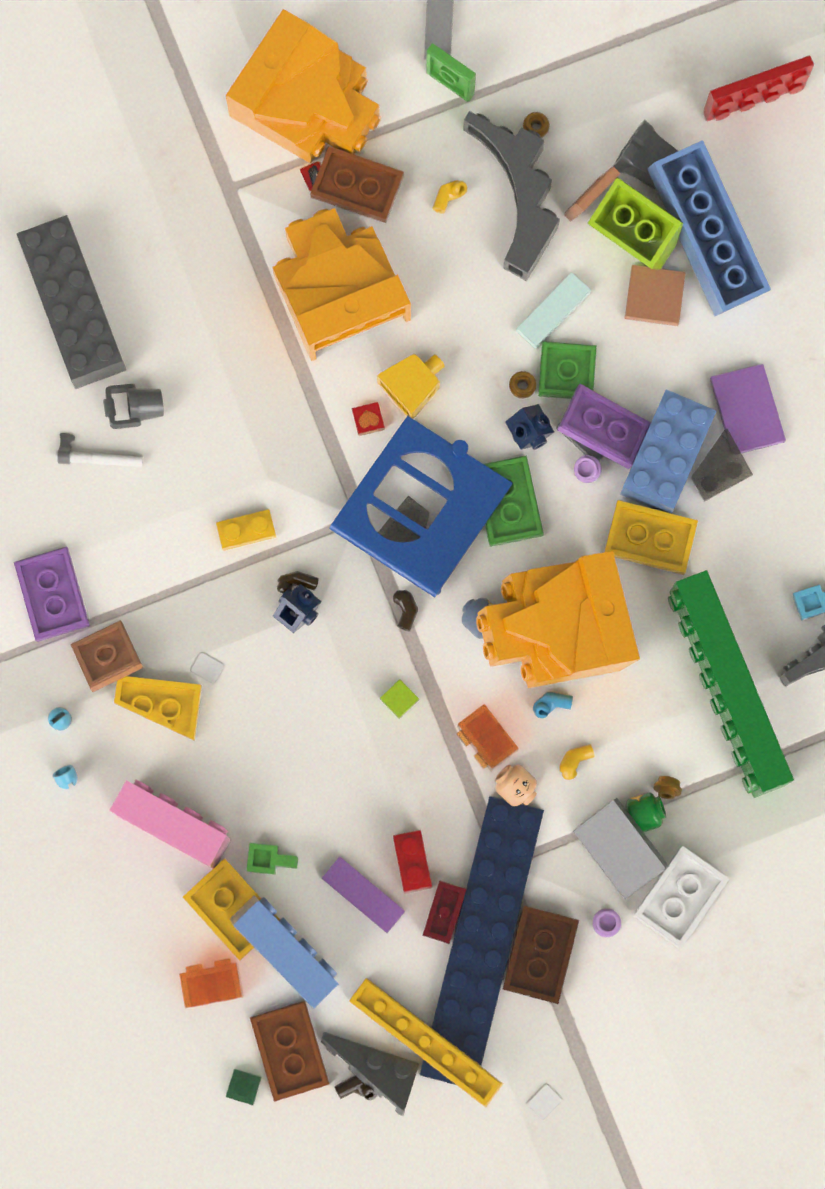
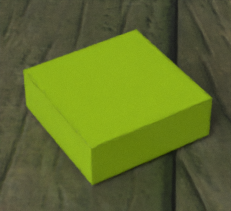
(399, 699)

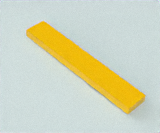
(426, 1042)

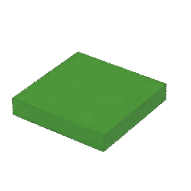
(450, 72)
(565, 367)

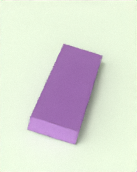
(363, 894)

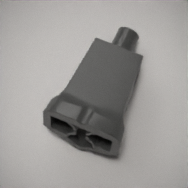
(641, 152)

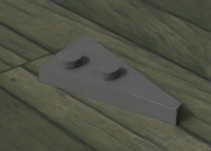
(384, 1072)

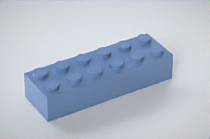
(710, 228)

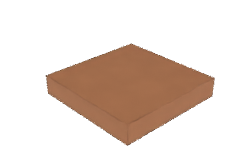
(591, 193)
(655, 295)
(106, 656)

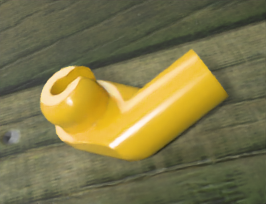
(448, 193)
(572, 759)

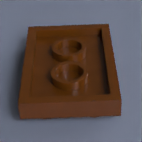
(540, 954)

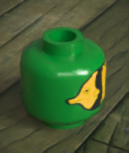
(646, 811)

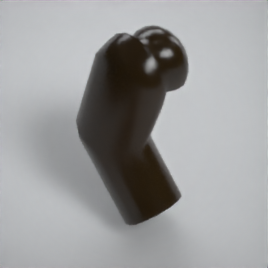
(296, 578)

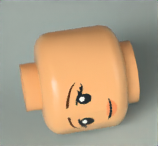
(516, 785)

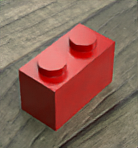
(412, 861)

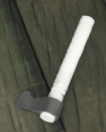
(65, 456)

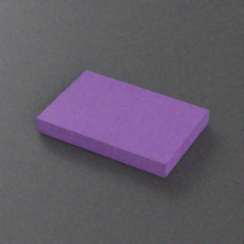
(748, 408)
(604, 426)
(51, 594)

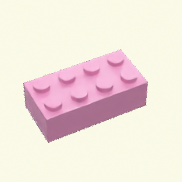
(171, 825)

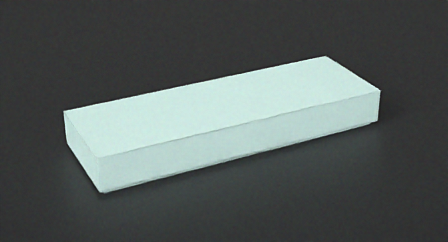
(553, 310)

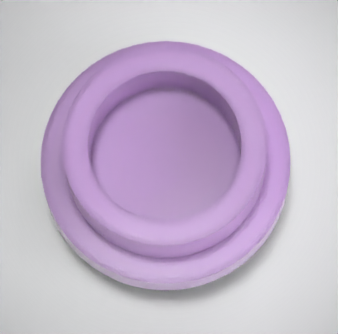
(587, 469)
(606, 923)

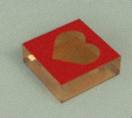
(368, 419)

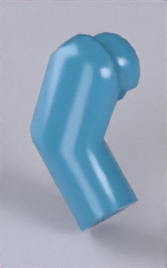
(549, 702)

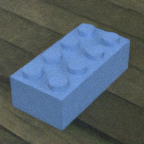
(668, 452)
(290, 957)

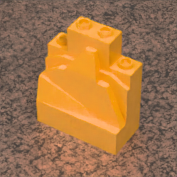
(303, 92)
(337, 281)
(561, 622)

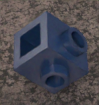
(530, 427)
(297, 608)

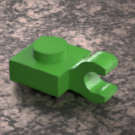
(265, 859)

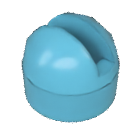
(63, 723)
(65, 776)

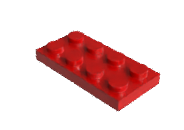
(758, 88)

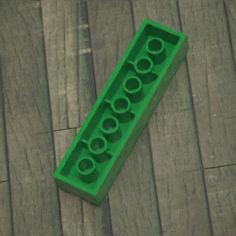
(729, 684)

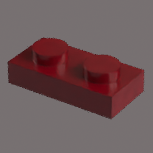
(444, 912)

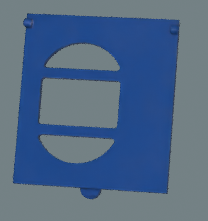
(442, 546)

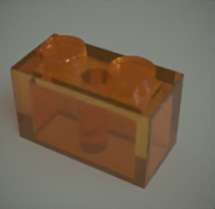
(486, 738)
(211, 984)

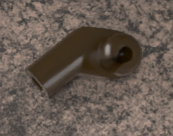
(408, 607)
(355, 1085)

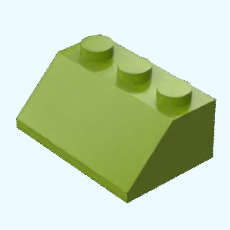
(637, 224)

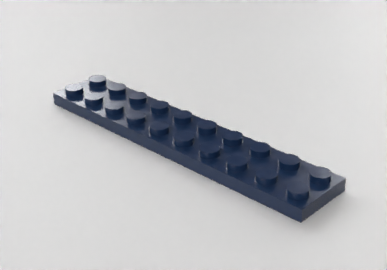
(485, 929)

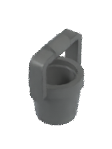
(142, 405)

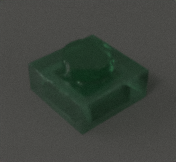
(243, 1086)

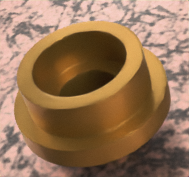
(539, 118)
(526, 377)
(667, 787)

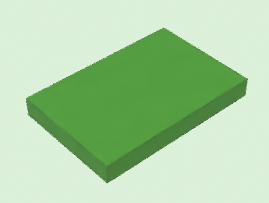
(518, 512)

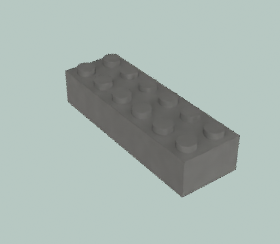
(71, 302)

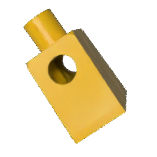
(411, 382)

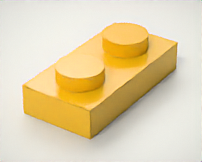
(246, 529)

